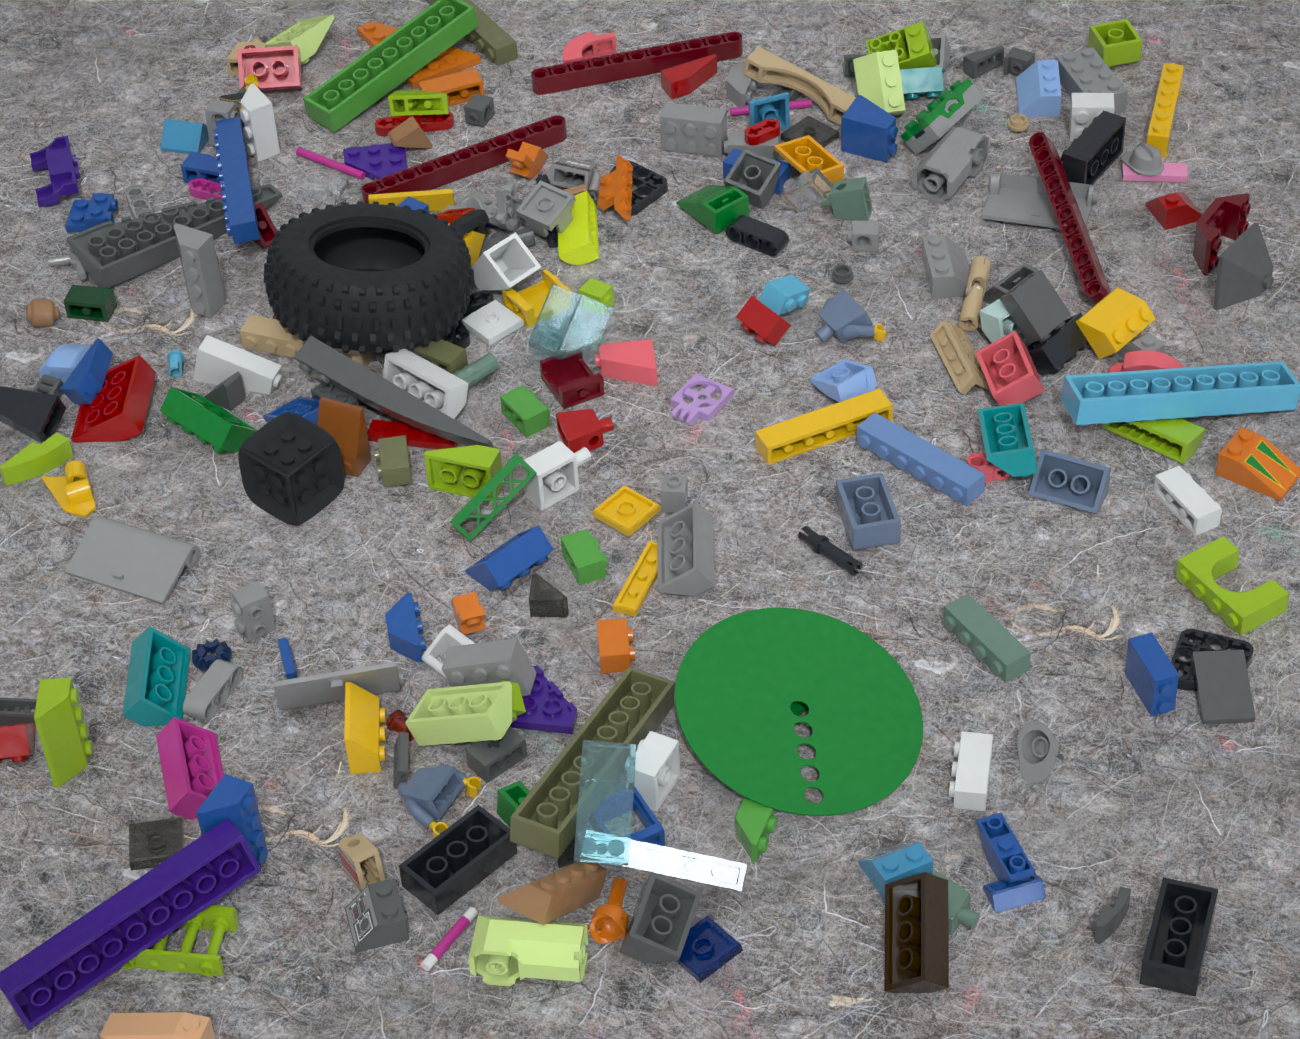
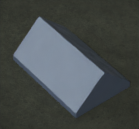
(1070, 481)

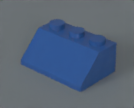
(511, 559)

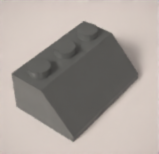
(660, 921)

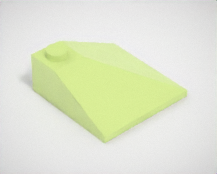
(305, 34)

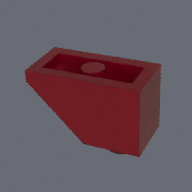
(265, 226)

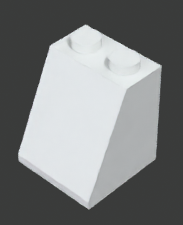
(504, 265)

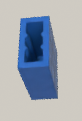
(1151, 674)

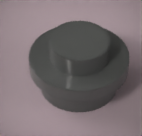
(842, 274)

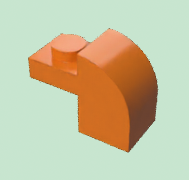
(527, 160)
(468, 613)

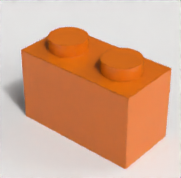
(614, 645)

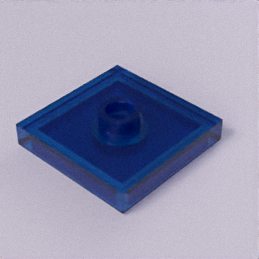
(707, 949)

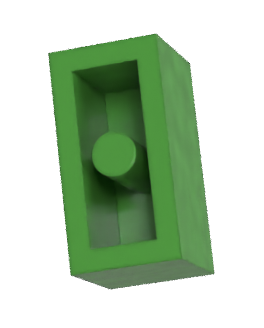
(525, 410)
(584, 556)

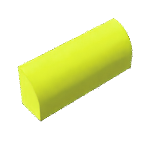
(580, 239)

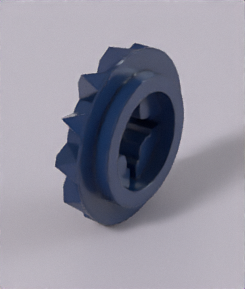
(200, 657)

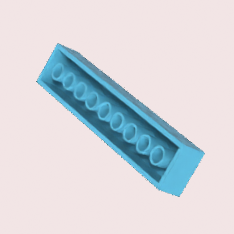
(1180, 393)

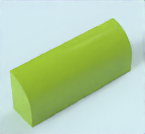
(1169, 437)

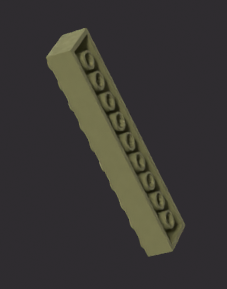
(625, 715)

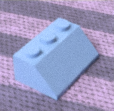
(1039, 89)

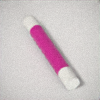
(449, 938)

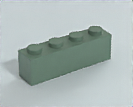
(986, 638)

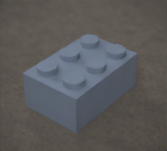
(868, 511)

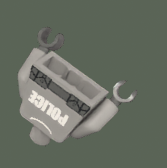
(575, 172)

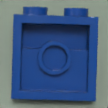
(91, 212)

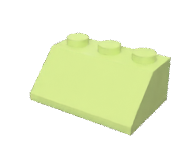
(880, 80)

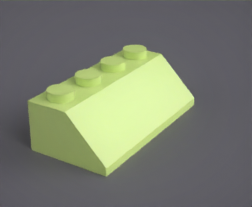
(462, 714)

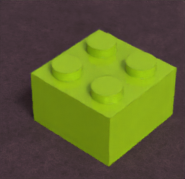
(1116, 42)

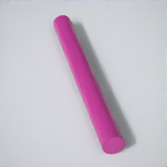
(792, 105)
(330, 163)

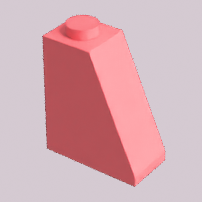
(628, 361)

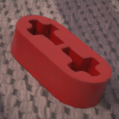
(762, 132)

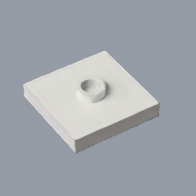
(492, 322)

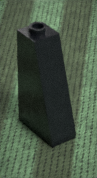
(31, 412)

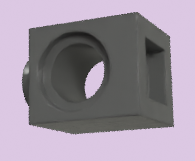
(479, 110)

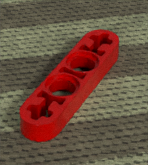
(435, 123)

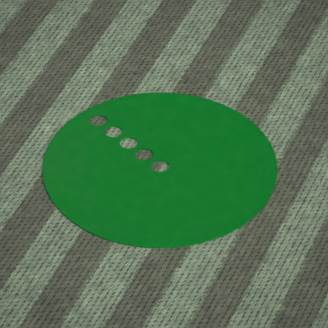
(739, 720)

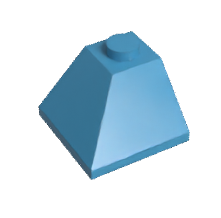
(770, 108)

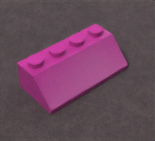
(188, 765)

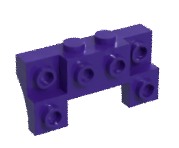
(62, 171)

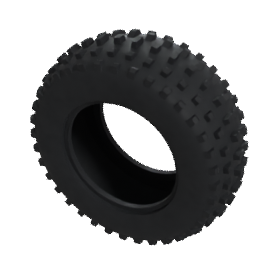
(369, 277)

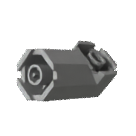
(950, 164)

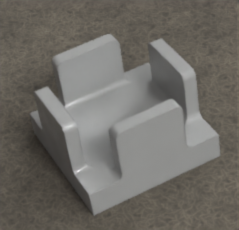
(547, 208)

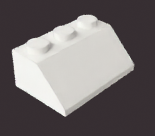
(259, 124)

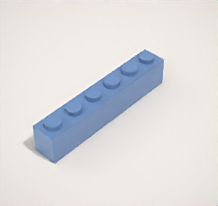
(921, 459)

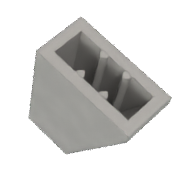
(737, 141)

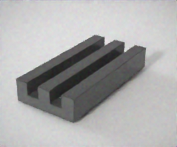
(400, 762)

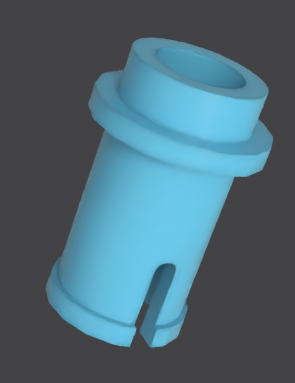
(175, 359)

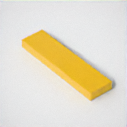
(435, 199)
(639, 582)

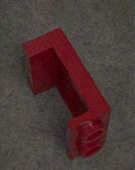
(571, 380)

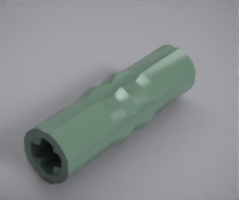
(478, 370)

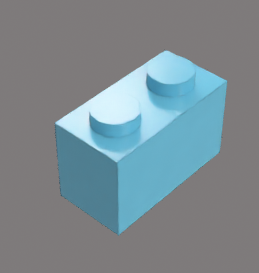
(785, 294)

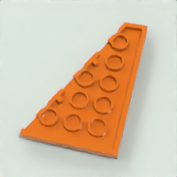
(447, 63)

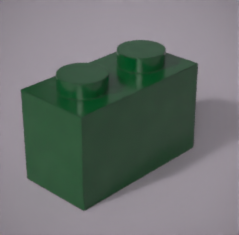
(90, 303)

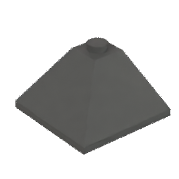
(1243, 269)

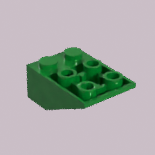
(716, 206)

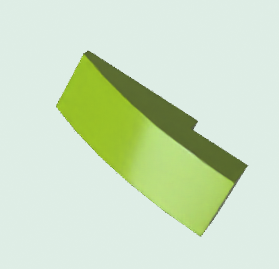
(36, 459)

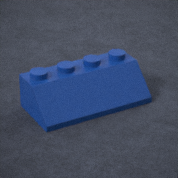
(237, 802)

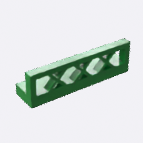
(486, 490)

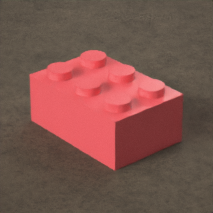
(273, 67)
(1010, 370)

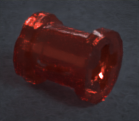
(396, 723)

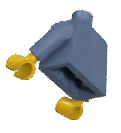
(847, 320)
(433, 791)

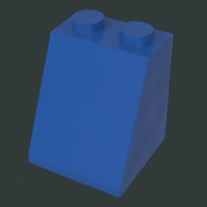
(868, 131)

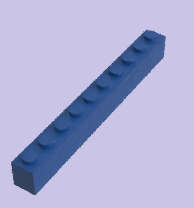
(235, 181)

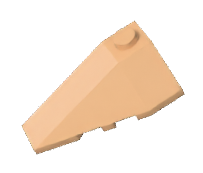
(157, 1026)

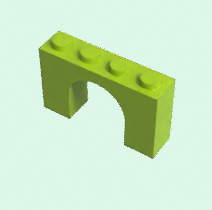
(1238, 609)

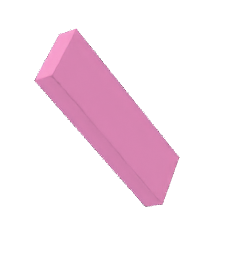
(1172, 173)

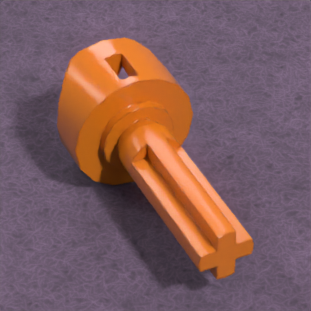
(611, 918)

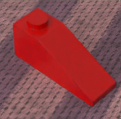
(688, 76)

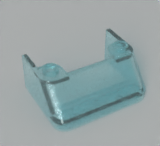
(569, 324)

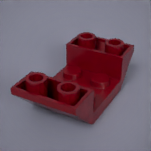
(1222, 218)

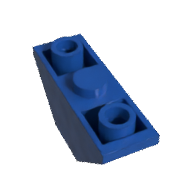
(405, 628)
(1003, 849)

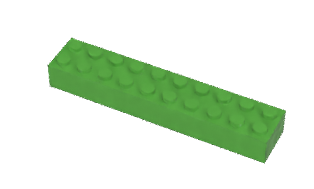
(390, 63)

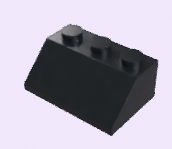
(1058, 348)

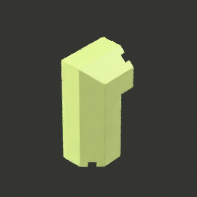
(526, 949)

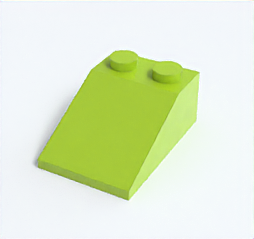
(462, 469)

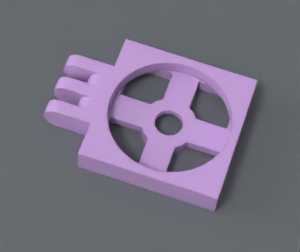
(697, 407)

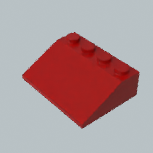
(119, 406)

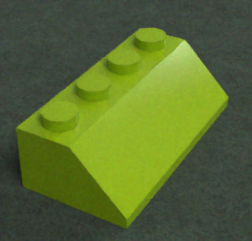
(62, 729)

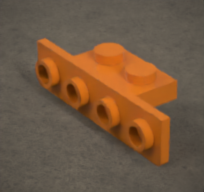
(617, 189)

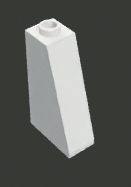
(220, 360)

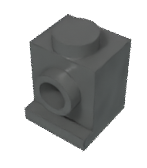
(1018, 61)

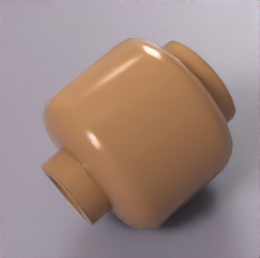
(42, 312)

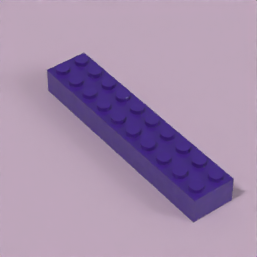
(128, 923)

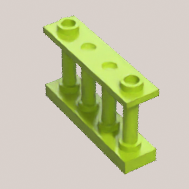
(214, 918)

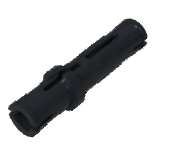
(822, 545)

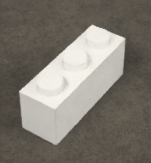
(1187, 500)
(971, 771)

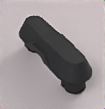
(472, 221)

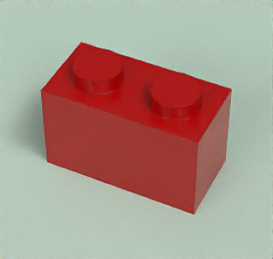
(763, 321)

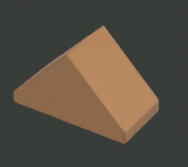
(409, 135)

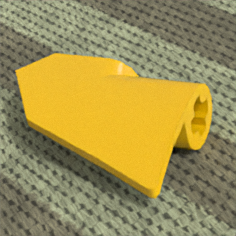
(73, 490)

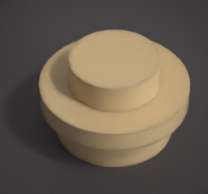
(1018, 123)

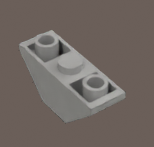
(740, 87)

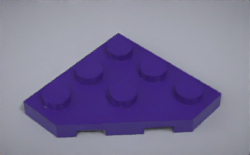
(376, 159)
(546, 708)

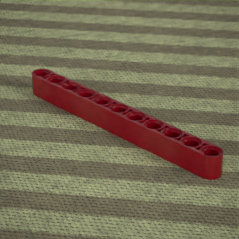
(633, 63)
(469, 159)
(1069, 218)

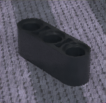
(757, 235)

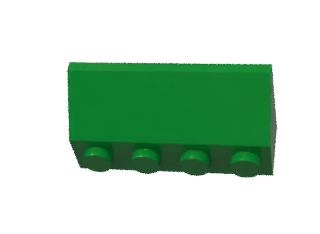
(206, 420)

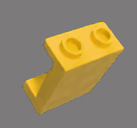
(529, 301)

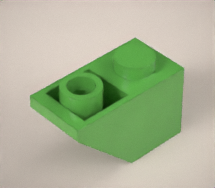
(753, 827)

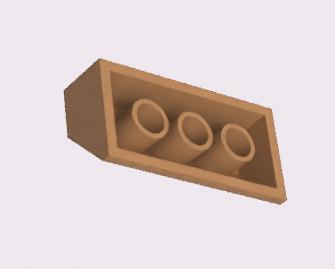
(557, 892)

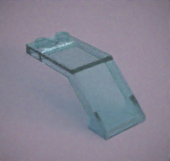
(605, 803)

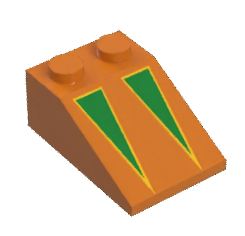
(1257, 465)

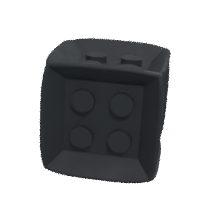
(291, 468)

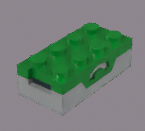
(940, 115)

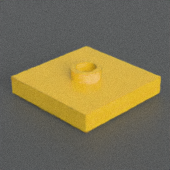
(626, 511)

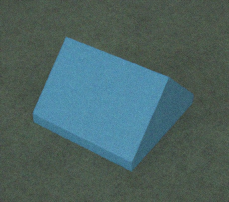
(183, 136)

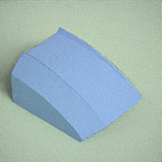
(63, 360)
(845, 380)

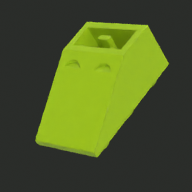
(912, 46)

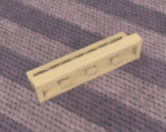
(958, 357)

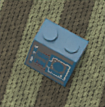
(896, 864)

